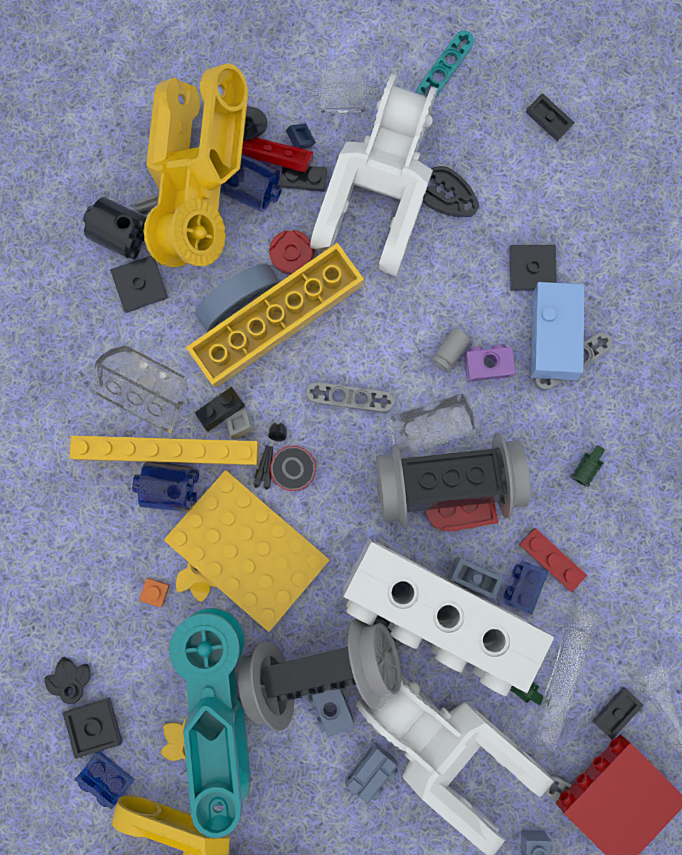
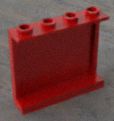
(621, 800)

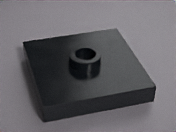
(531, 265)
(139, 284)
(92, 727)

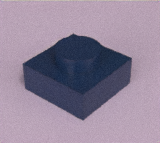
(300, 136)

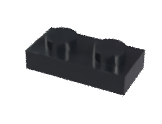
(549, 117)
(313, 179)
(219, 409)
(617, 713)

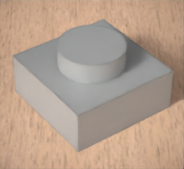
(240, 424)

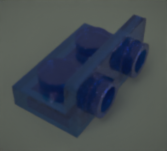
(525, 587)
(104, 780)

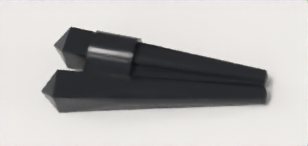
(264, 471)

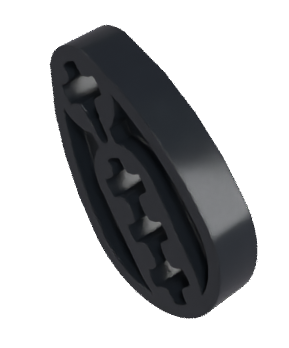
(451, 206)

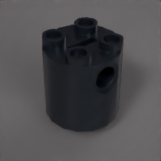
(115, 227)

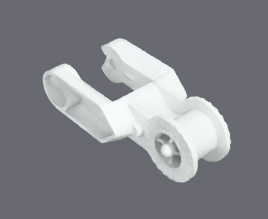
(386, 165)
(438, 749)

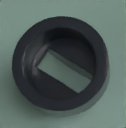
(277, 432)

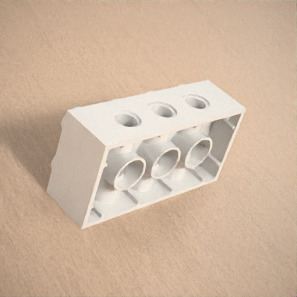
(501, 658)

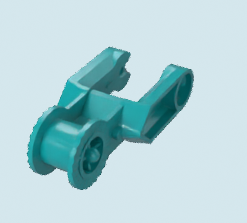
(215, 731)

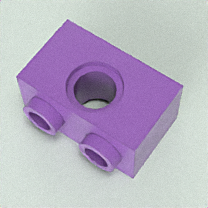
(503, 363)

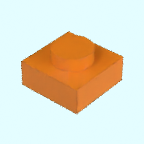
(154, 592)

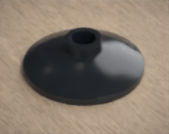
(254, 123)

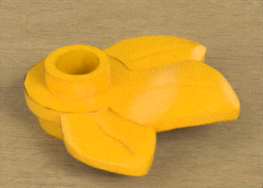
(195, 581)
(174, 735)

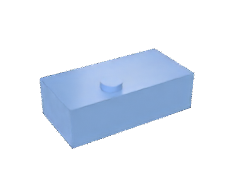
(557, 331)

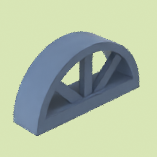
(235, 295)

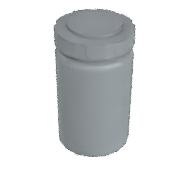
(450, 350)

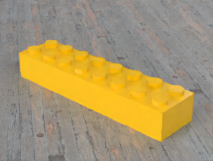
(276, 315)

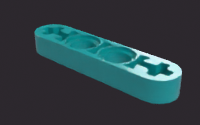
(445, 68)

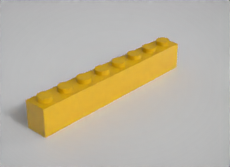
(164, 450)

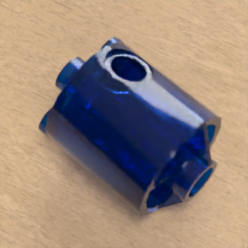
(253, 184)
(158, 487)

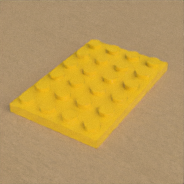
(246, 550)

